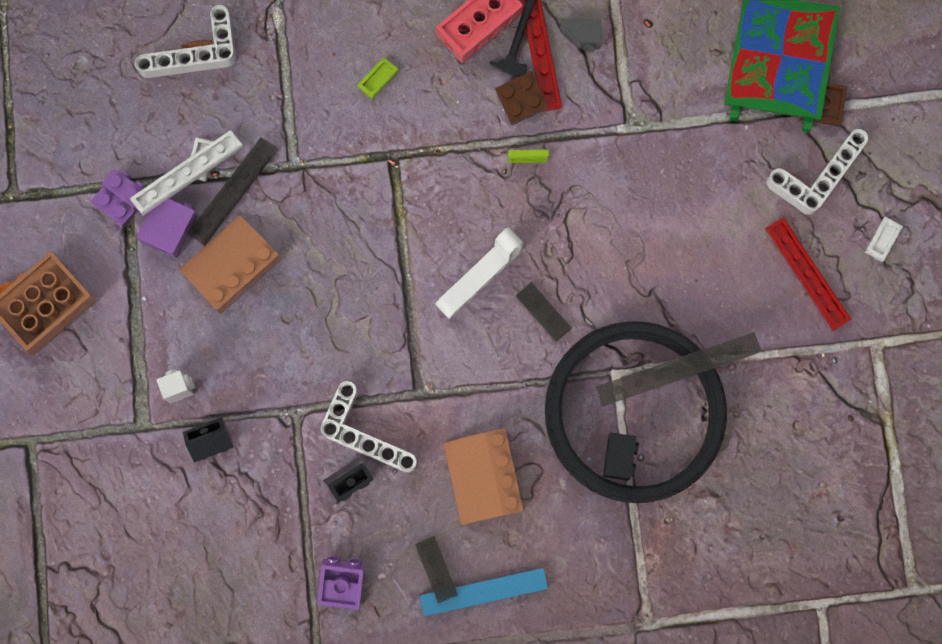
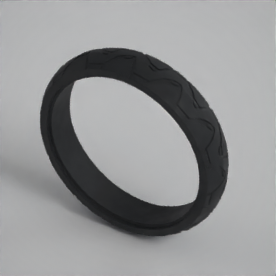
(582, 473)

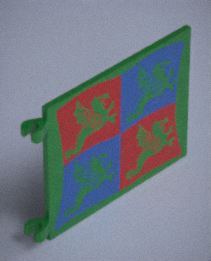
(782, 58)

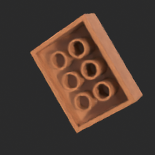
(230, 264)
(43, 303)
(483, 476)

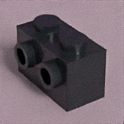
(208, 439)
(620, 456)
(348, 480)

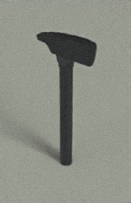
(509, 64)

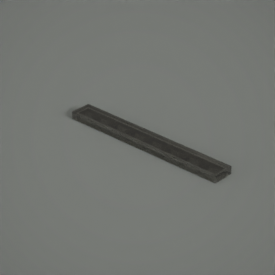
(678, 369)

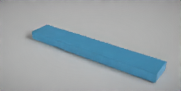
(487, 591)

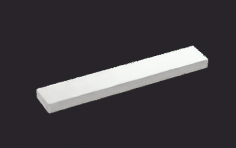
(186, 173)

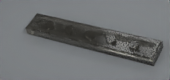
(232, 191)

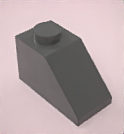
(583, 32)

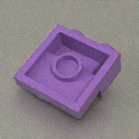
(115, 196)
(341, 583)

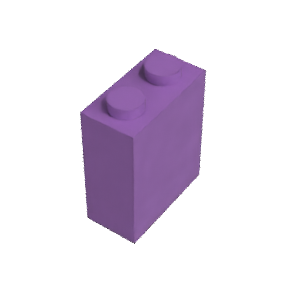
(167, 226)

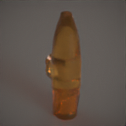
(196, 44)

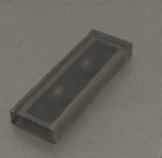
(543, 312)
(436, 570)

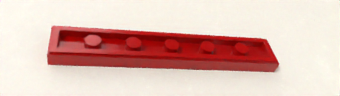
(542, 56)
(808, 274)

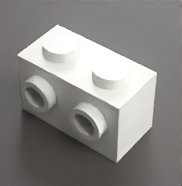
(175, 386)

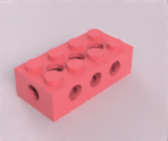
(478, 32)

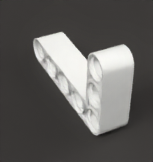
(195, 53)
(825, 178)
(506, 249)
(361, 438)

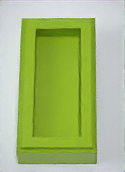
(378, 78)
(528, 156)

